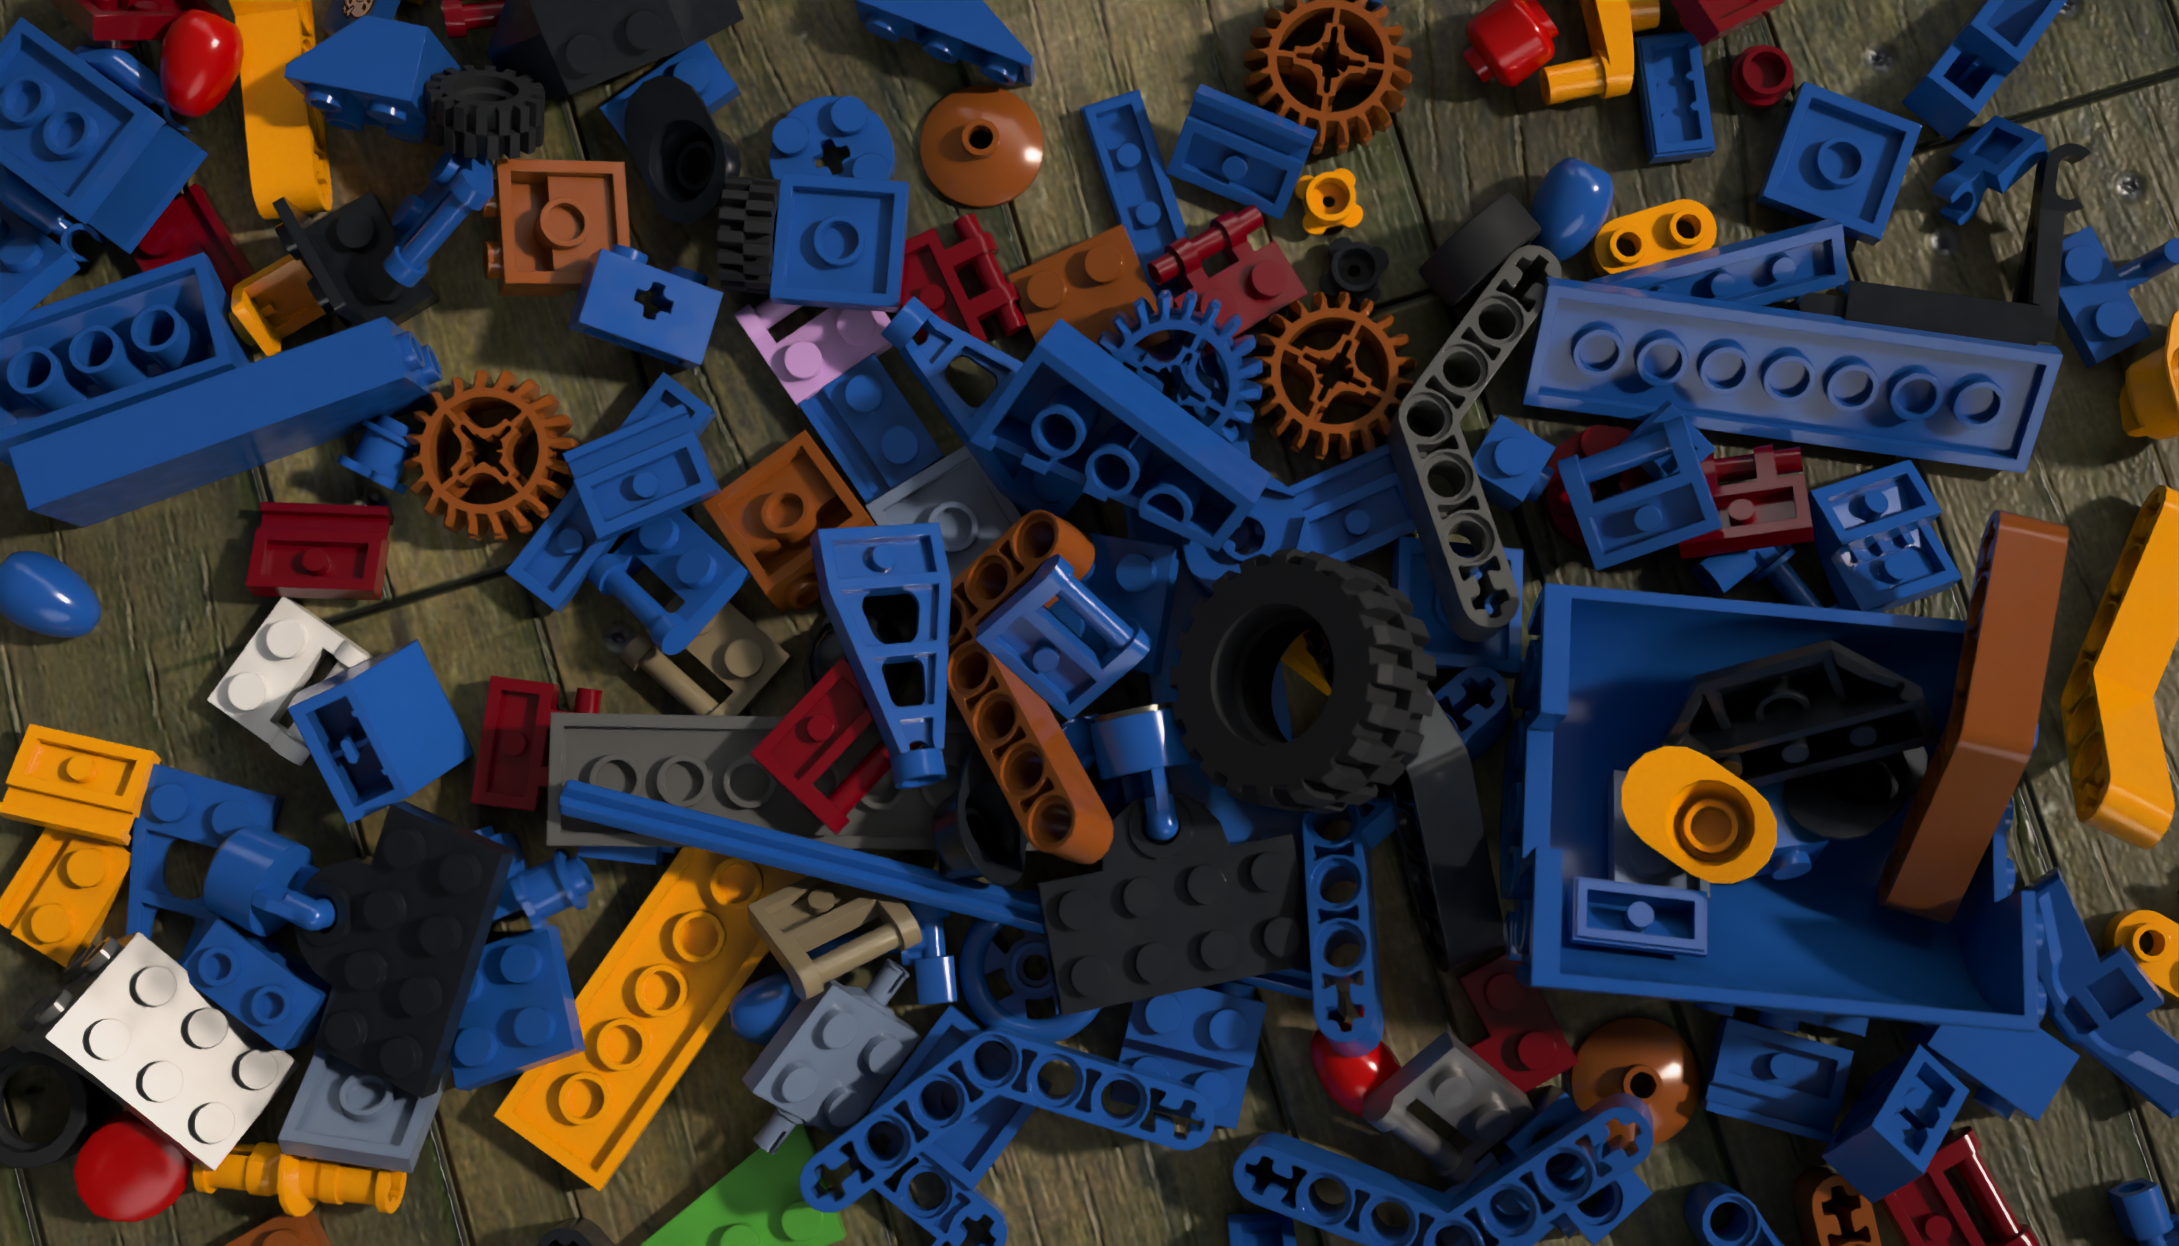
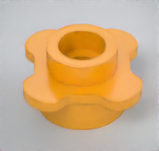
(1331, 184)

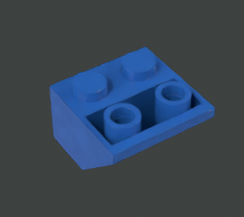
(372, 76)
(380, 730)

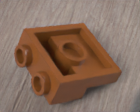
(551, 222)
(777, 510)

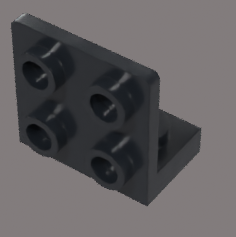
(348, 259)

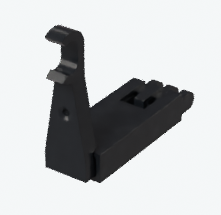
(2025, 320)

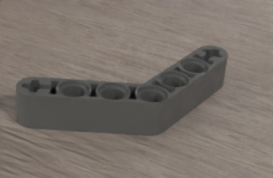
(1449, 457)

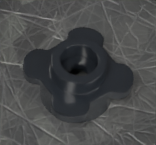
(1348, 254)

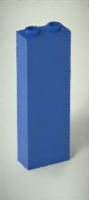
(226, 424)

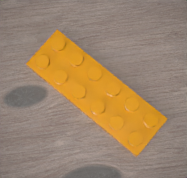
(647, 1013)

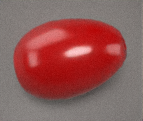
(199, 62)
(1350, 1078)

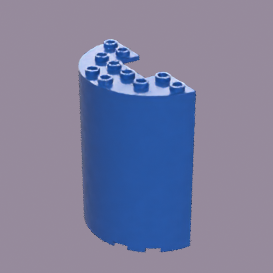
(1604, 693)

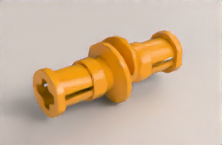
(301, 1180)

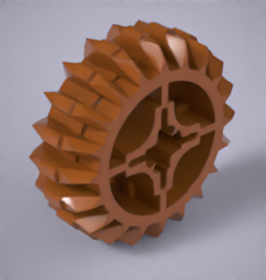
(1350, 69)
(1355, 329)
(472, 472)

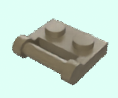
(729, 648)
(820, 911)

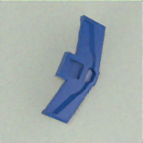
(2103, 999)

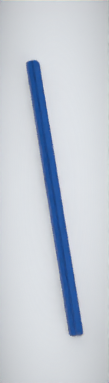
(835, 864)

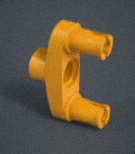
(1611, 65)

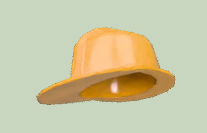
(2152, 390)
(1698, 815)

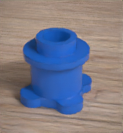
(382, 453)
(551, 887)

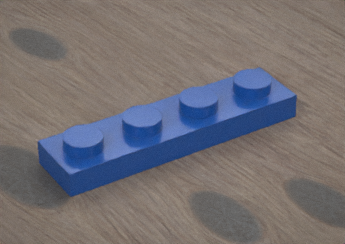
(1750, 270)
(565, 545)

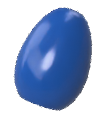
(1571, 206)
(46, 596)
(762, 1008)

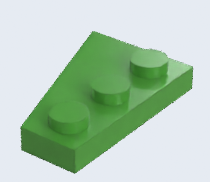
(757, 1205)

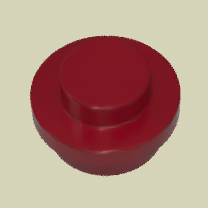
(1761, 76)

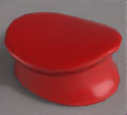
(129, 1170)

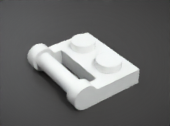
(276, 668)

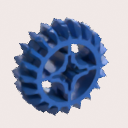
(1201, 328)

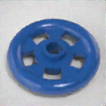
(981, 956)

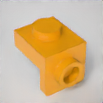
(274, 304)

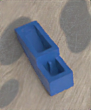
(1978, 61)

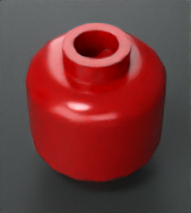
(1509, 41)

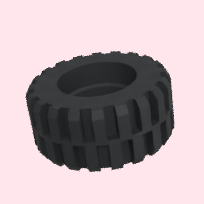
(1373, 697)

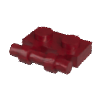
(933, 280)
(1251, 287)
(1755, 512)
(517, 741)

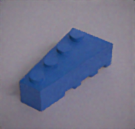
(1121, 440)

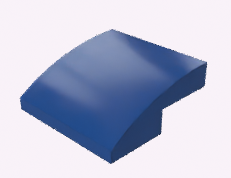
(1880, 539)

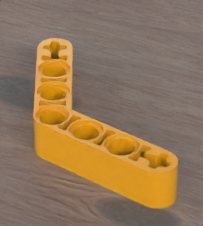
(282, 131)
(2108, 700)

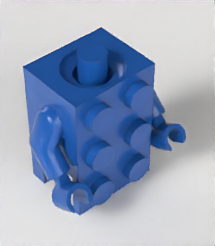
(86, 143)

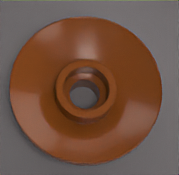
(989, 174)
(1632, 1046)

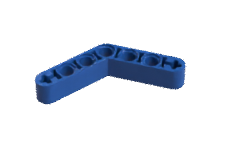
(1350, 861)
(977, 1088)
(1432, 1209)

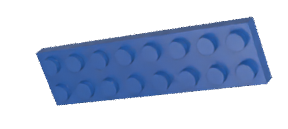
(1789, 374)

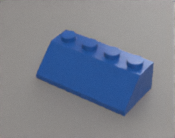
(114, 349)

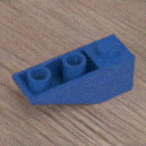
(952, 32)

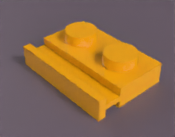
(77, 784)
(65, 892)

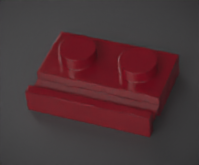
(194, 227)
(320, 551)

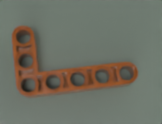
(1007, 716)

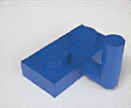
(2096, 297)

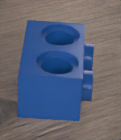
(259, 984)
(1896, 1124)
(1619, 1197)

